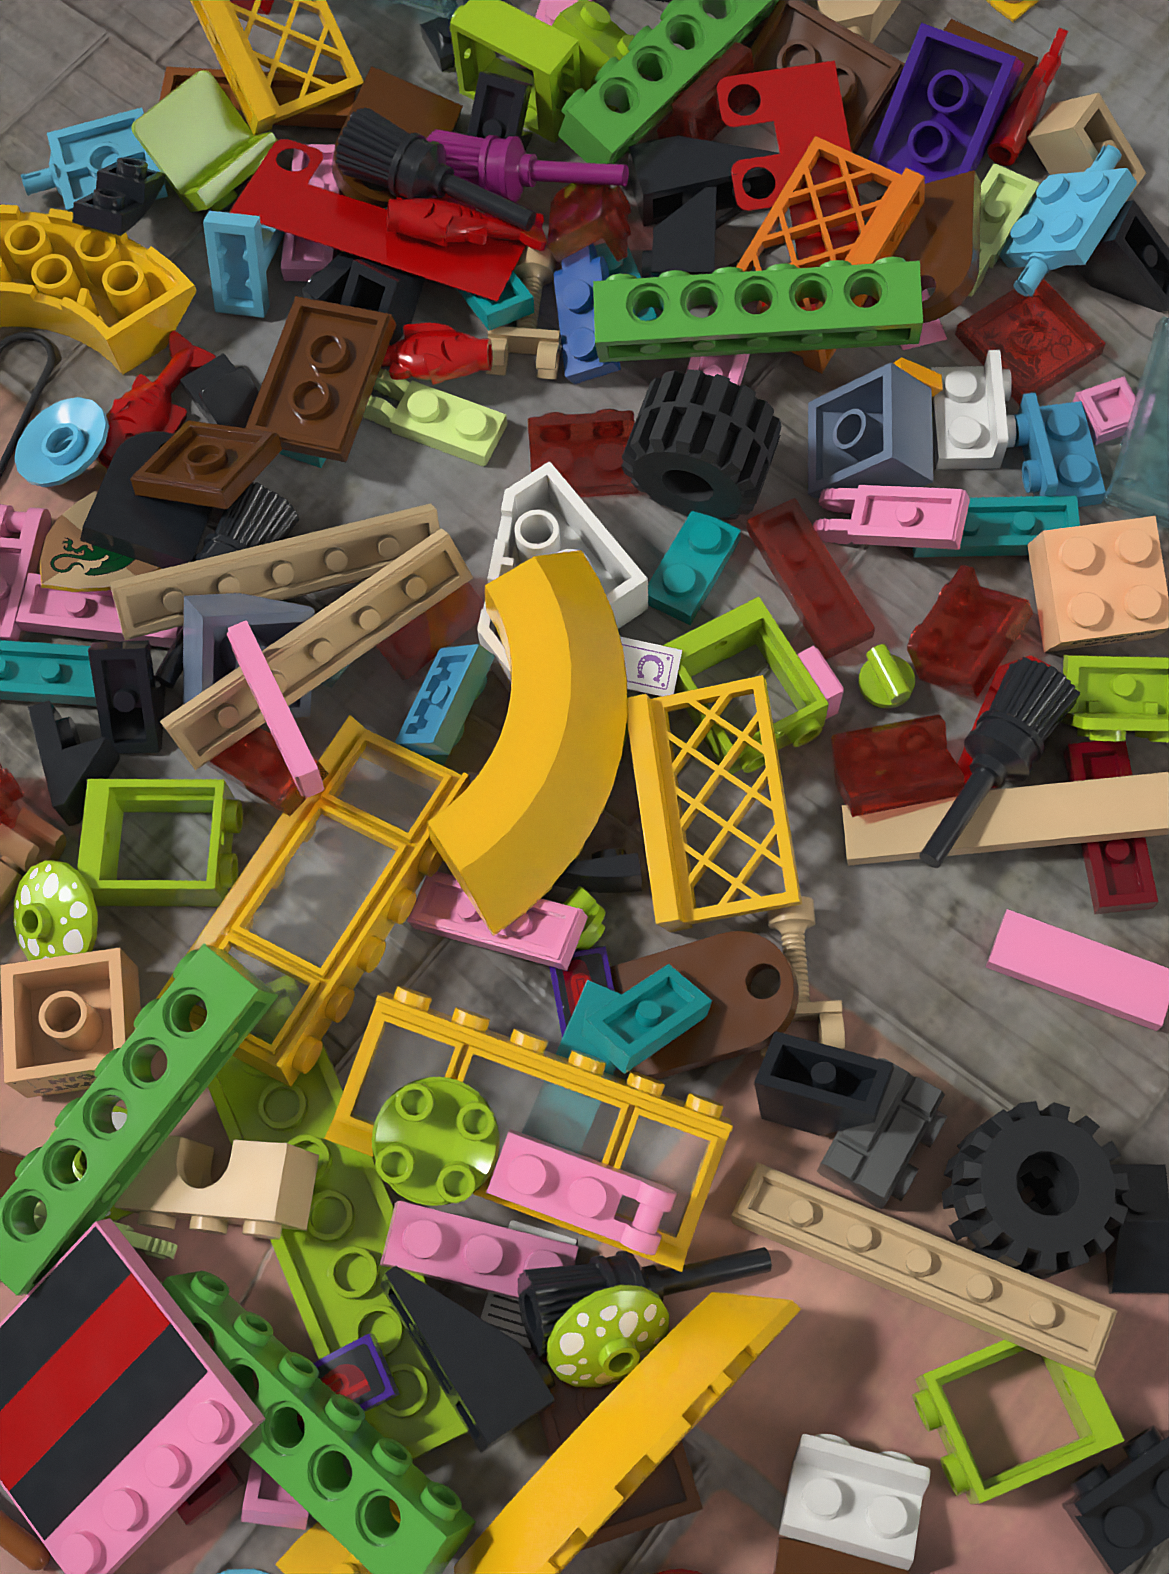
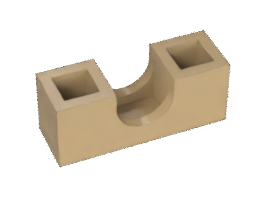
(262, 1188)

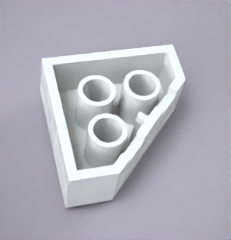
(549, 518)

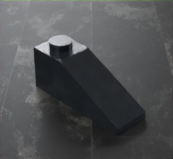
(677, 168)
(476, 1365)

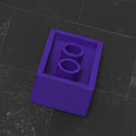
(945, 105)

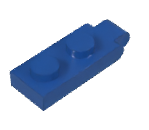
(576, 314)

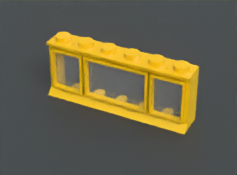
(329, 891)
(545, 1098)

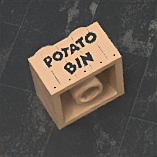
(1099, 584)
(65, 1018)

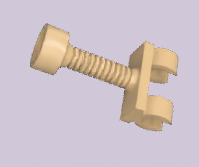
(534, 270)
(792, 925)

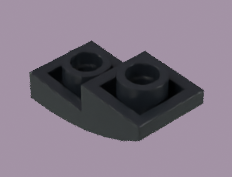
(120, 197)
(604, 873)

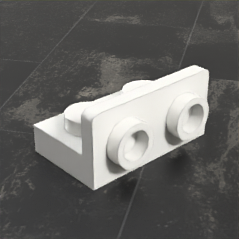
(972, 417)
(854, 1500)

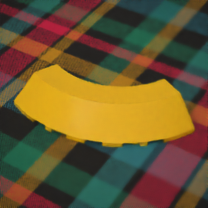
(88, 285)
(557, 745)
(628, 1436)

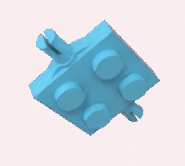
(84, 150)
(1067, 219)

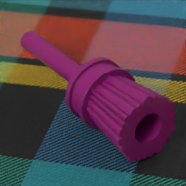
(507, 169)

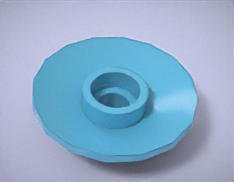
(61, 442)

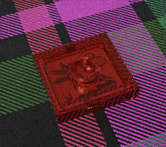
(1036, 337)

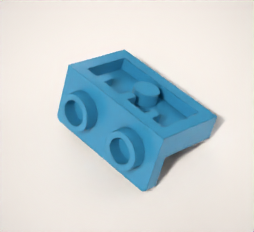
(1058, 451)
(444, 701)

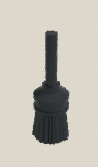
(414, 167)
(251, 521)
(1005, 743)
(552, 1291)

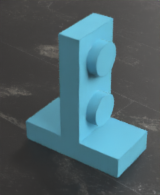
(238, 261)

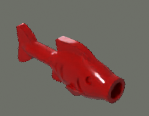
(1026, 107)
(453, 221)
(437, 353)
(149, 403)

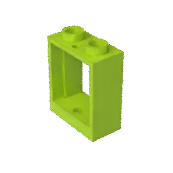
(552, 55)
(730, 635)
(102, 831)
(1080, 1397)

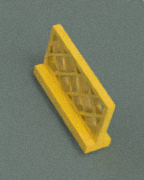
(243, 64)
(662, 811)

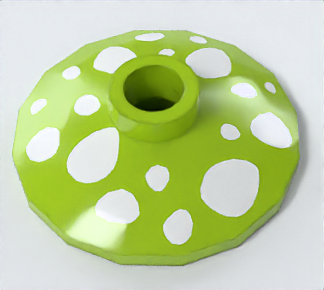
(54, 912)
(606, 1335)

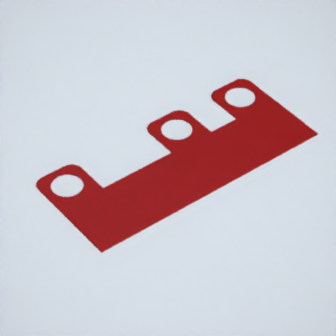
(803, 105)
(359, 228)

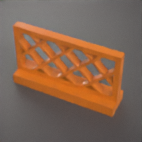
(877, 238)

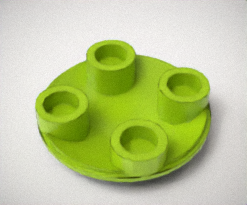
(435, 1141)

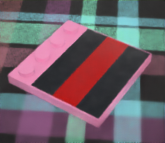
(109, 1405)

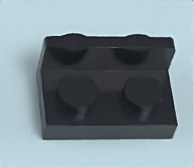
(1125, 1508)

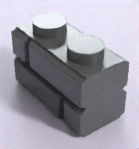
(875, 1156)

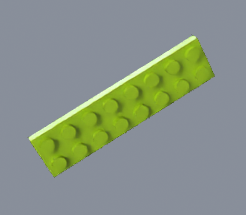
(338, 1259)

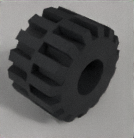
(702, 444)
(1065, 1170)

